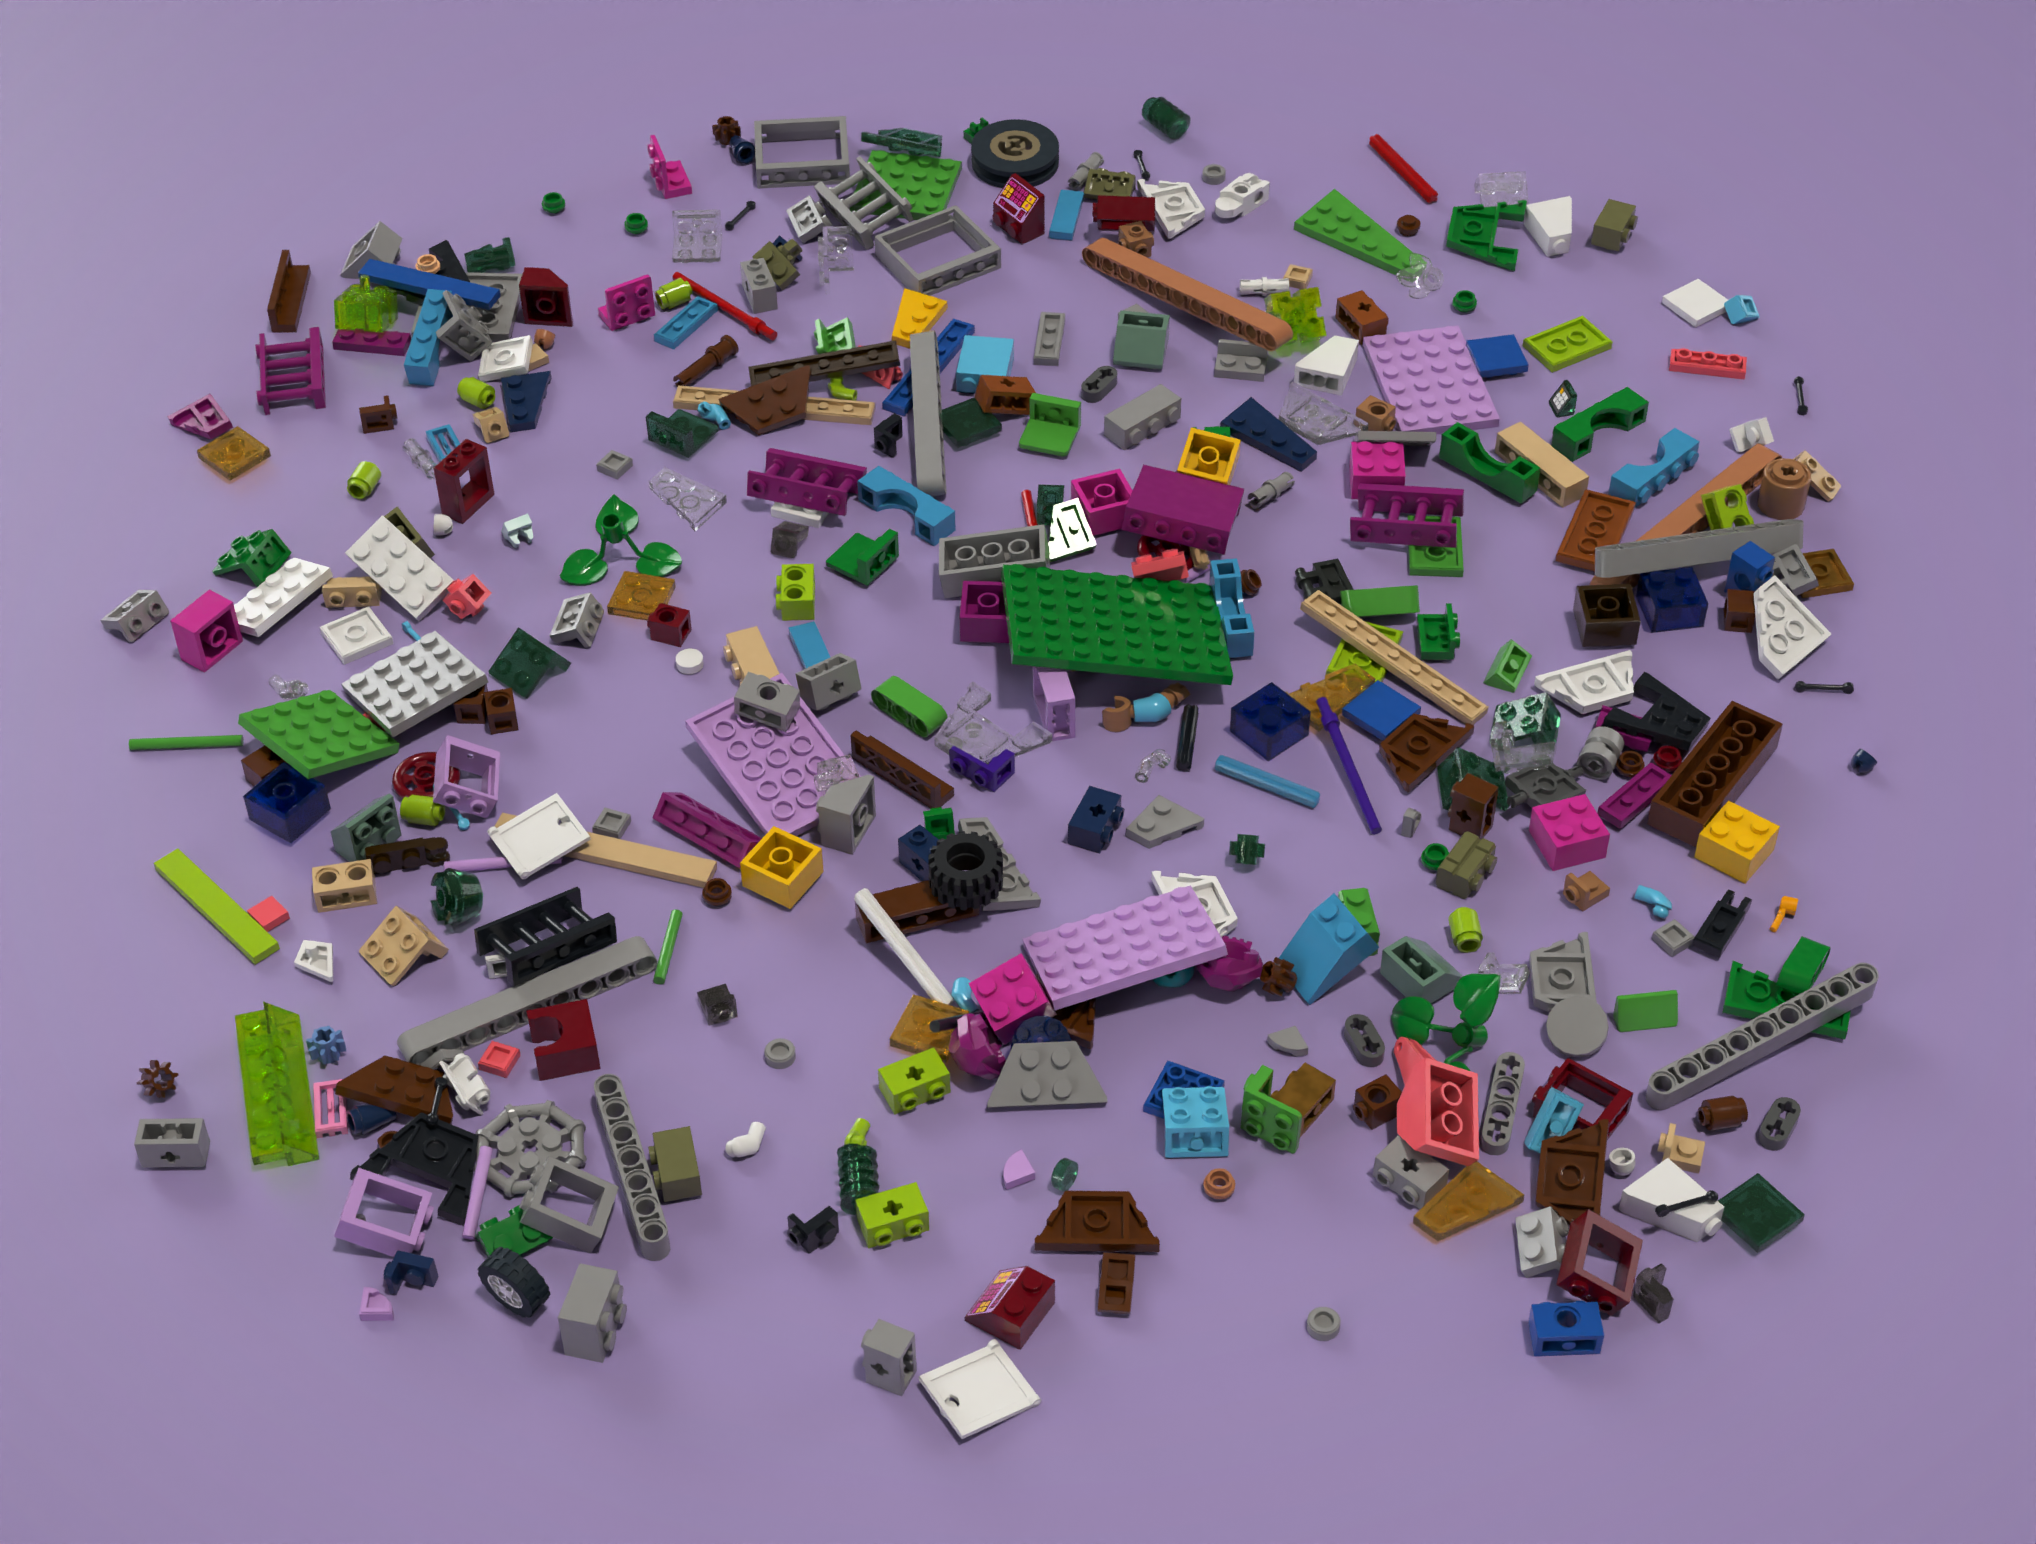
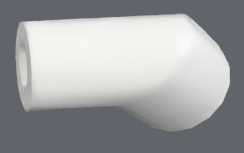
(746, 1144)

